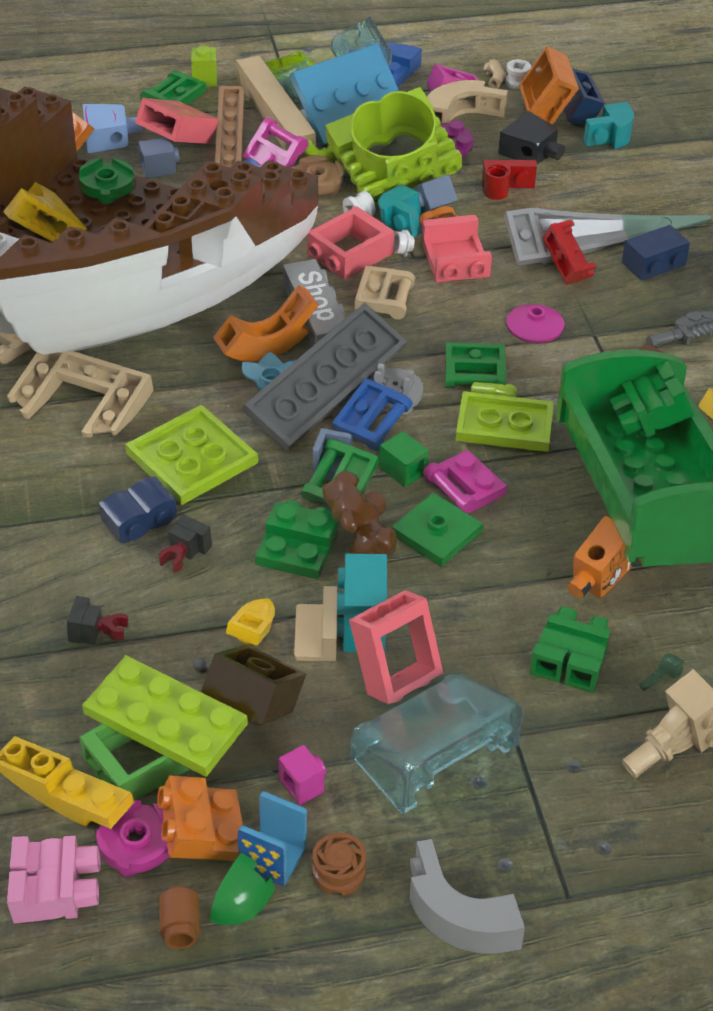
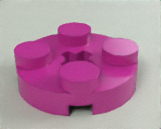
(134, 856)

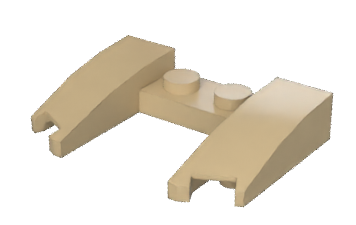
(123, 388)

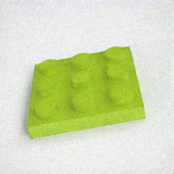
(191, 454)

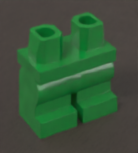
(652, 402)
(571, 642)

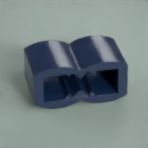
(138, 509)

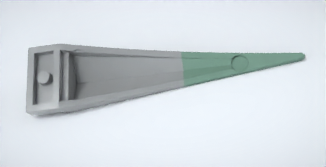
(590, 230)

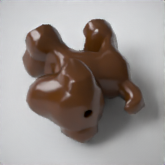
(359, 515)

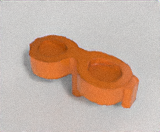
(440, 212)

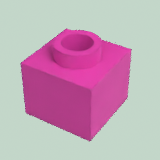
(302, 774)

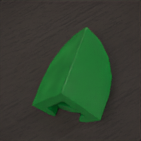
(241, 893)

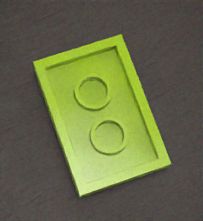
(505, 421)

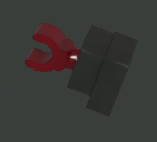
(186, 540)
(87, 621)

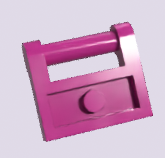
(263, 150)
(471, 476)

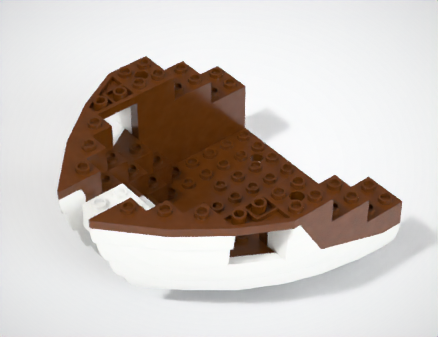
(143, 255)

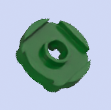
(106, 179)

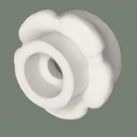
(403, 242)

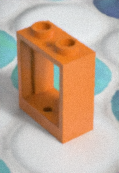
(551, 87)

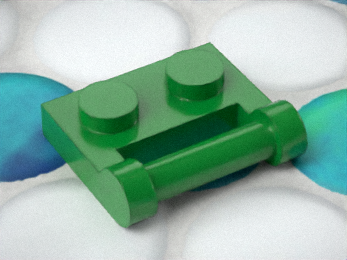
(176, 88)
(474, 358)
(354, 460)

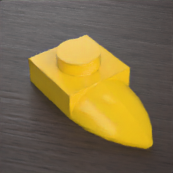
(252, 621)

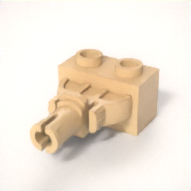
(682, 727)

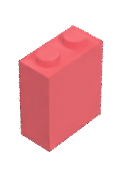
(176, 121)

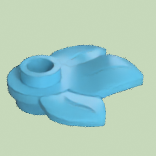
(265, 371)

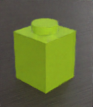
(205, 65)

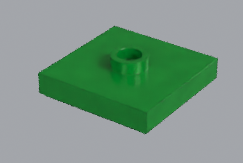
(437, 529)

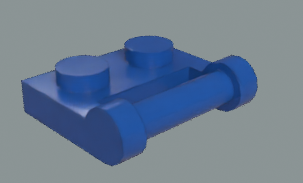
(365, 407)

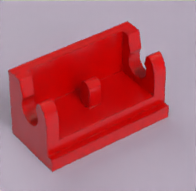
(567, 253)

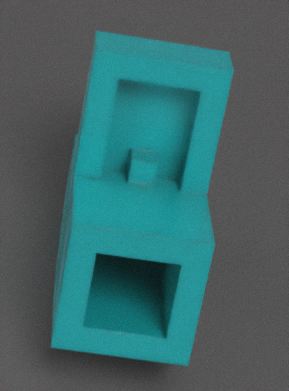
(613, 126)
(401, 209)

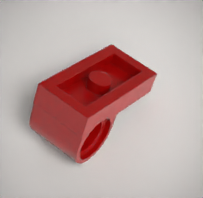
(506, 174)

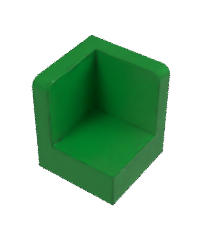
(403, 458)

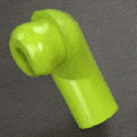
(313, 150)

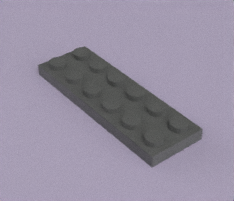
(324, 376)

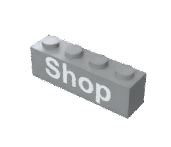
(328, 312)

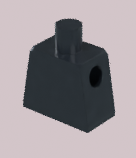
(530, 139)

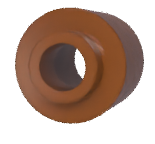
(179, 917)

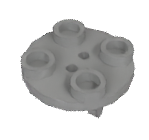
(402, 381)

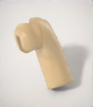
(497, 72)

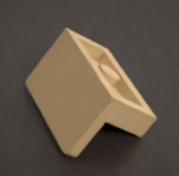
(317, 629)

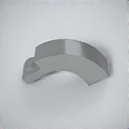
(460, 920)

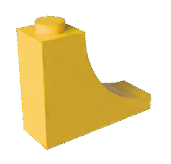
(42, 212)

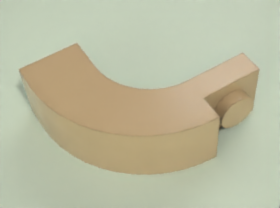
(467, 97)

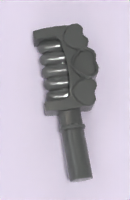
(685, 328)

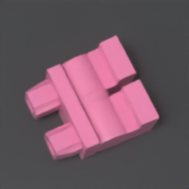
(48, 881)

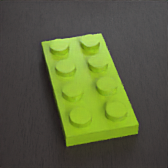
(165, 715)

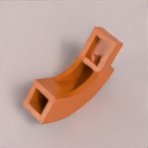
(275, 334)

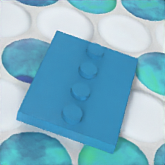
(341, 85)

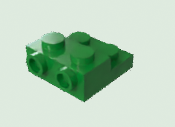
(297, 539)

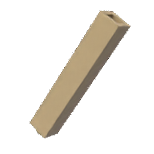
(271, 99)

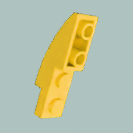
(60, 786)

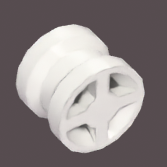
(517, 71)
(362, 200)

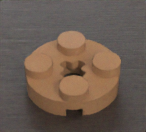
(329, 174)

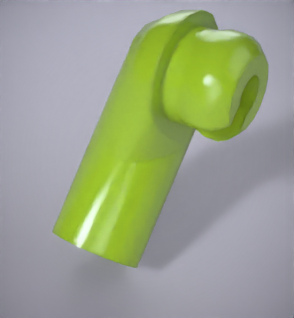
(495, 389)

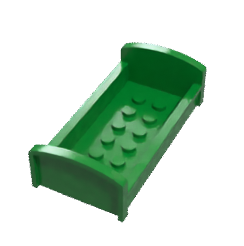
(652, 484)

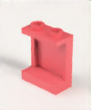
(455, 248)

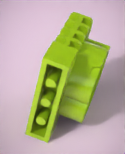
(379, 124)

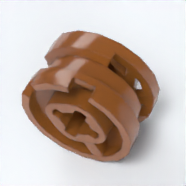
(338, 864)

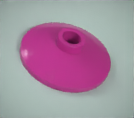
(535, 323)

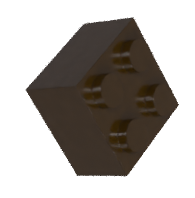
(253, 683)

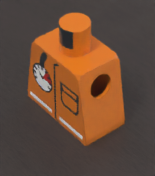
(599, 561)

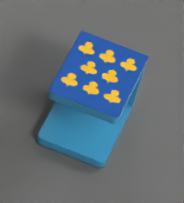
(280, 838)

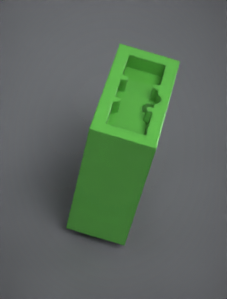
(96, 753)

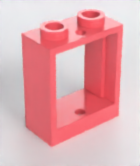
(376, 245)
(383, 619)

